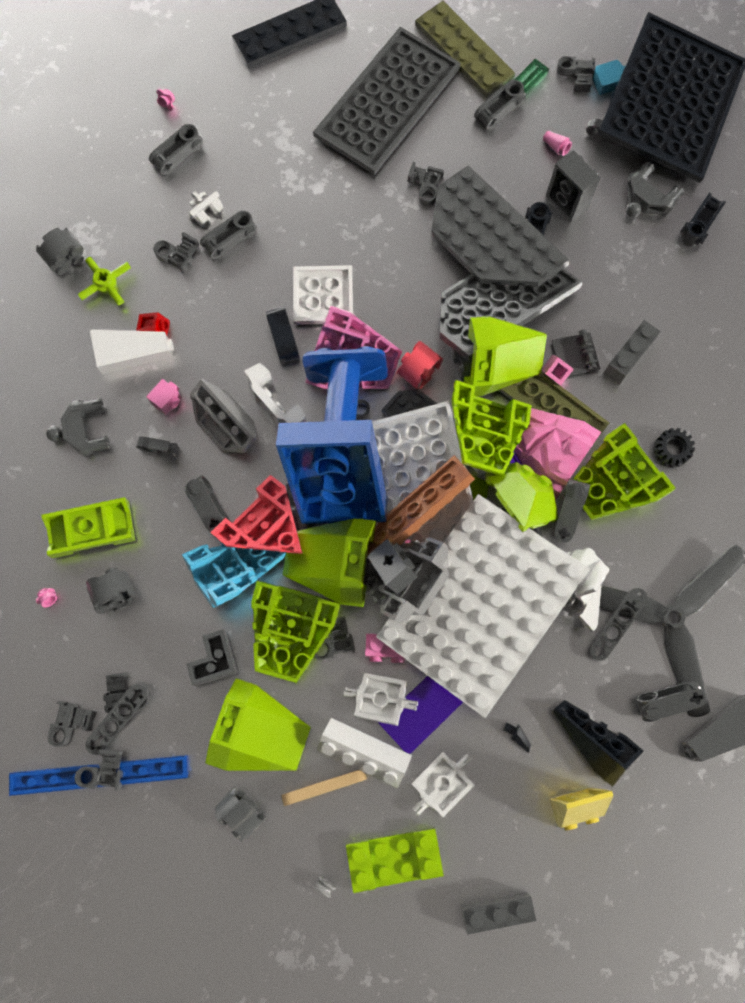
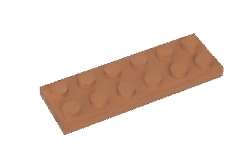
(422, 503)

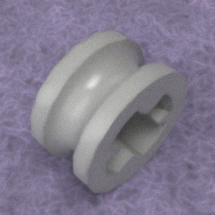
(324, 886)

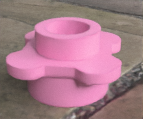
(165, 98)

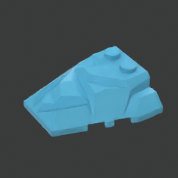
(228, 571)

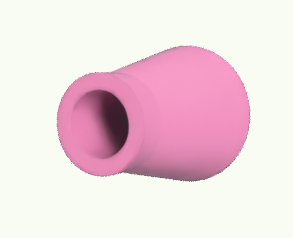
(558, 143)

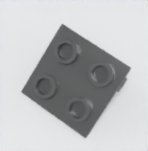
(577, 352)

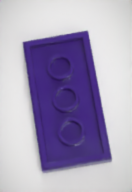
(433, 708)

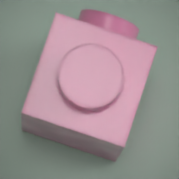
(164, 396)

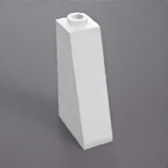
(127, 349)

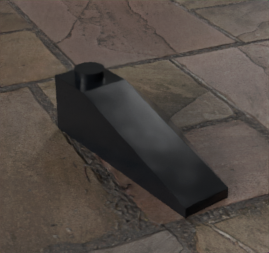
(604, 750)

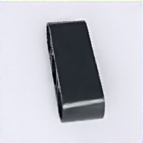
(282, 335)

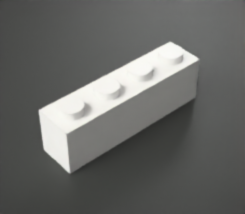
(364, 752)

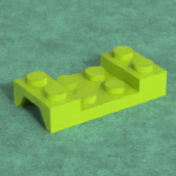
(88, 527)
(394, 859)

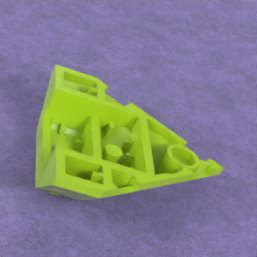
(525, 495)

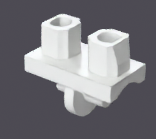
(198, 213)

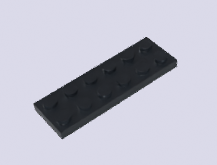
(288, 31)

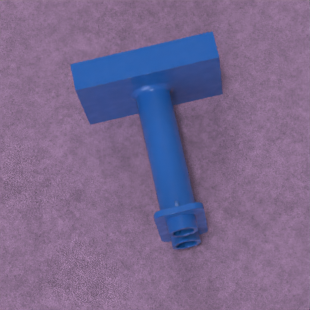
(336, 461)

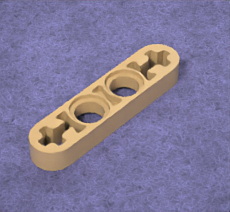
(323, 787)

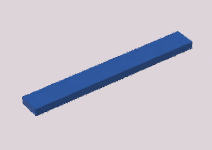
(64, 778)

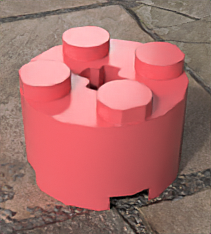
(419, 365)

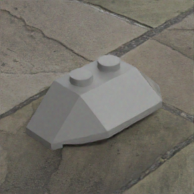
(222, 418)

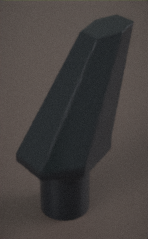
(518, 736)

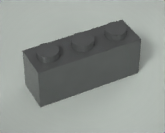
(632, 352)
(498, 913)

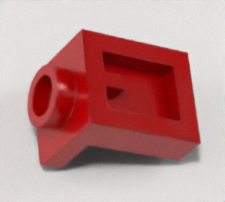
(153, 322)

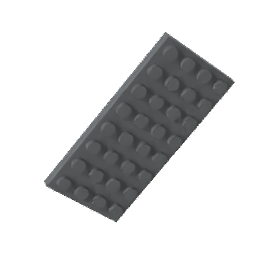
(386, 100)

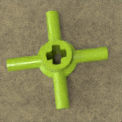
(104, 281)

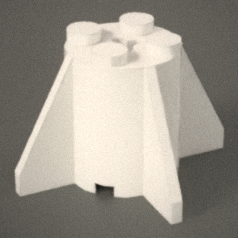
(586, 598)

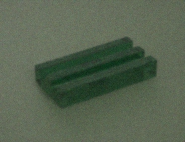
(540, 67)

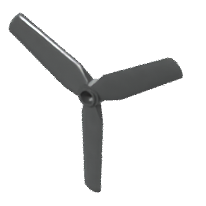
(690, 600)

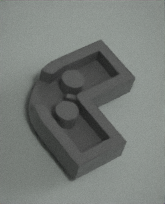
(405, 401)

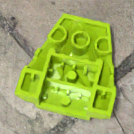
(487, 429)
(621, 476)
(288, 629)

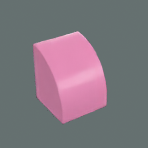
(557, 369)

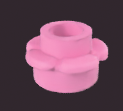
(46, 597)

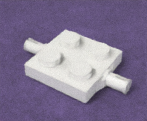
(380, 699)
(442, 784)

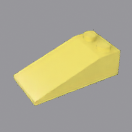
(580, 807)

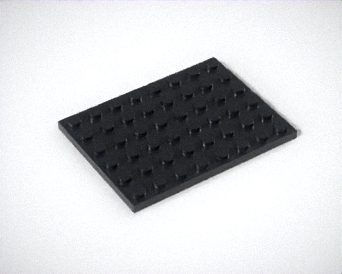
(673, 97)

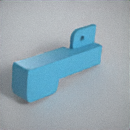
(607, 76)

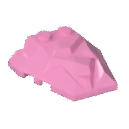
(344, 332)
(555, 446)

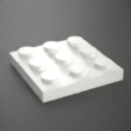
(318, 289)

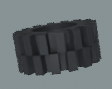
(682, 440)

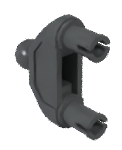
(646, 197)
(75, 427)

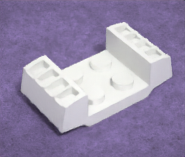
(261, 384)

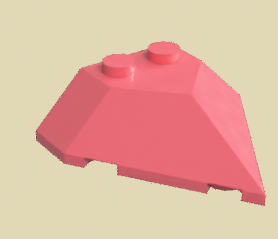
(264, 524)

